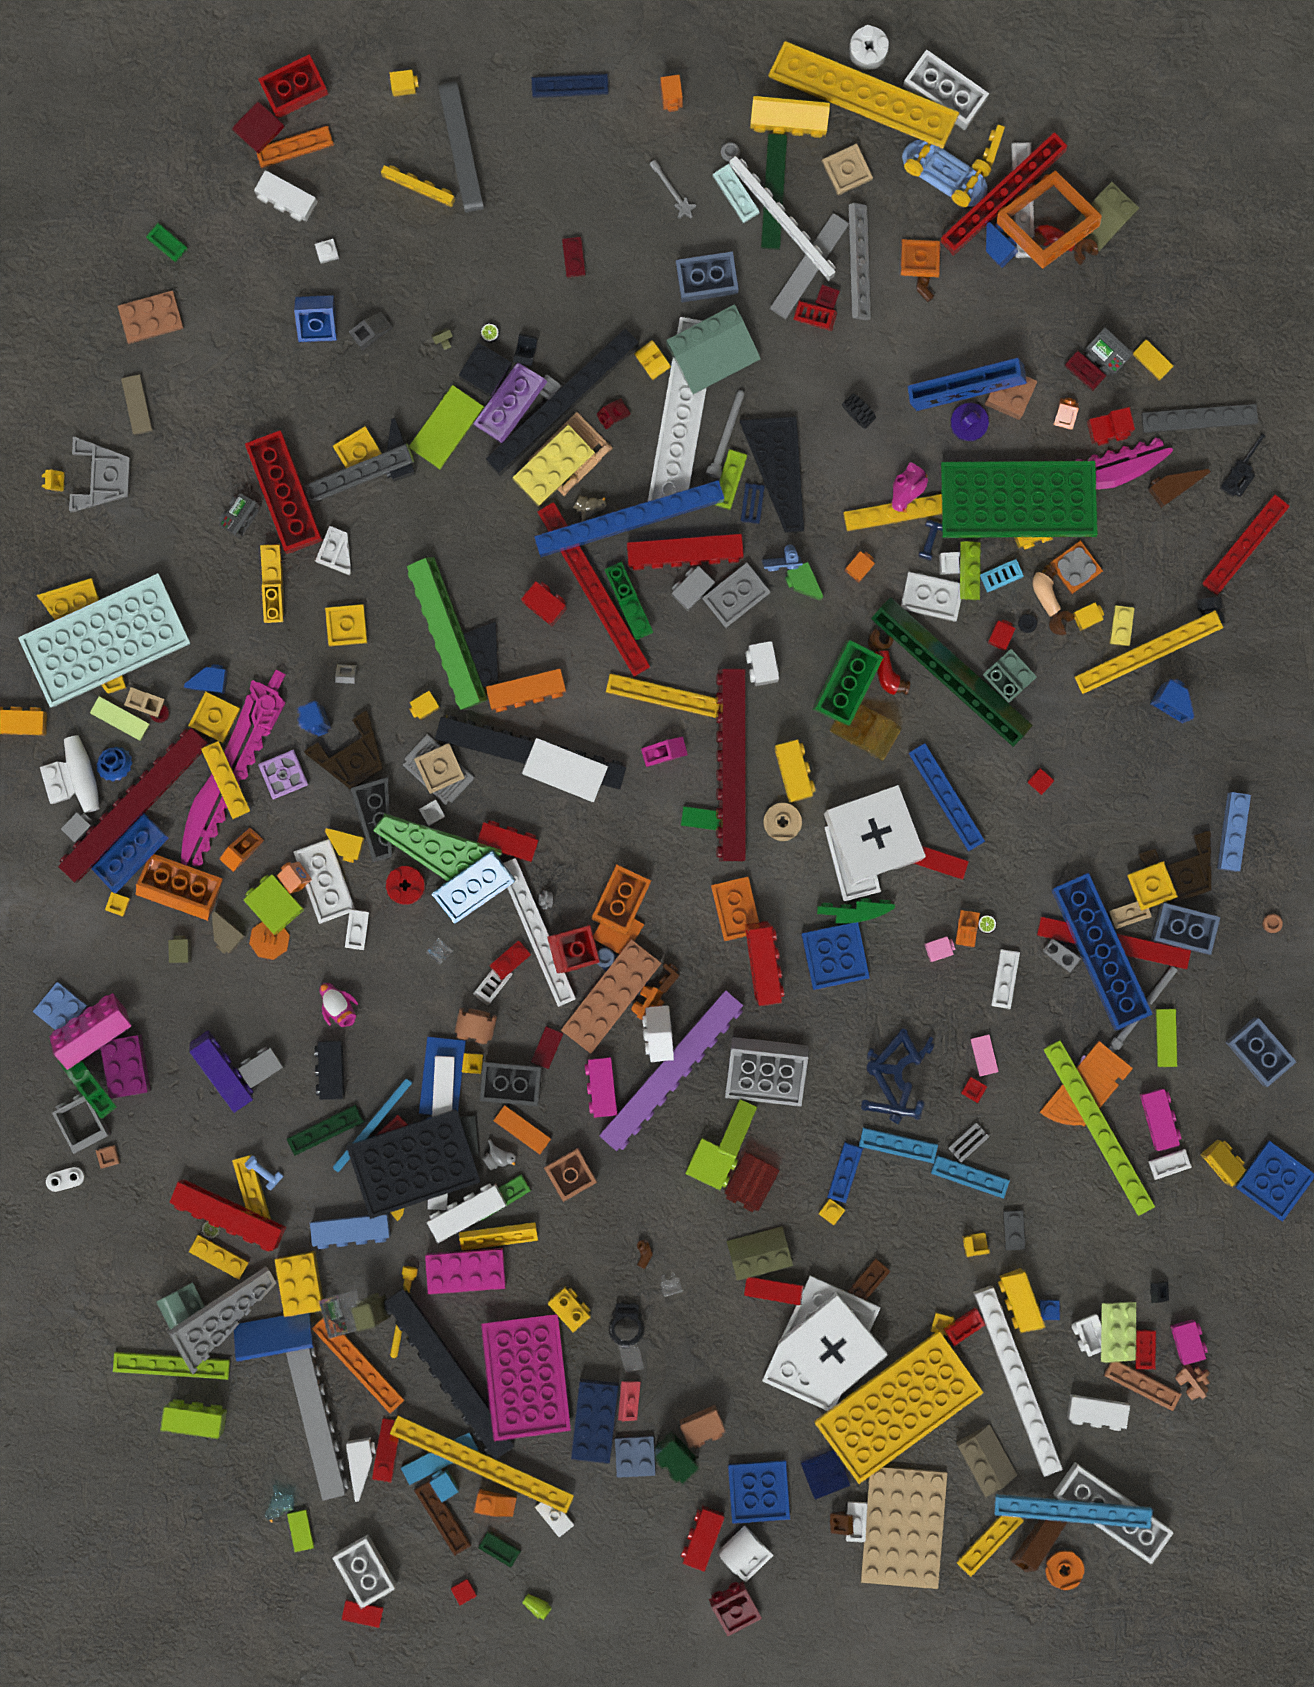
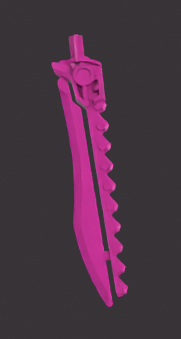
(1128, 470)
(264, 716)

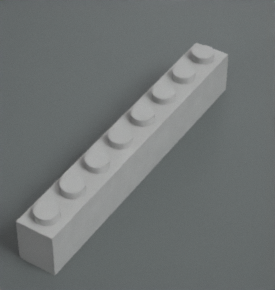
(317, 1424)

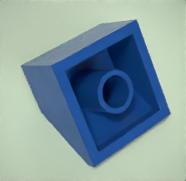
(315, 318)

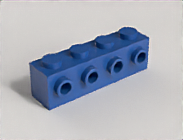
(314, 719)

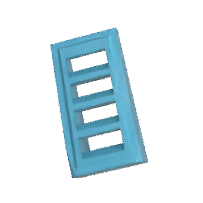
(1017, 570)

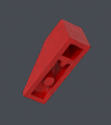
(386, 1452)

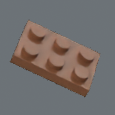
(150, 317)

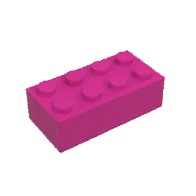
(89, 1031)
(465, 1270)

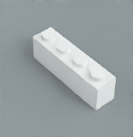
(466, 1213)

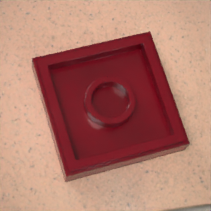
(258, 127)

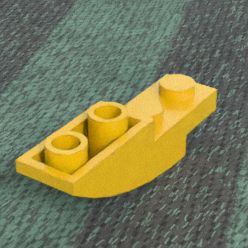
(272, 583)

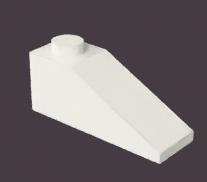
(360, 1458)

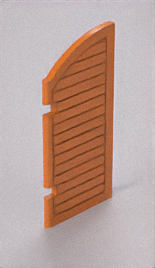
(1099, 1073)

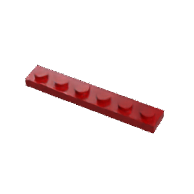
(1245, 544)

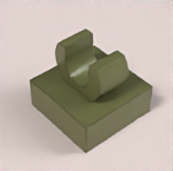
(442, 336)

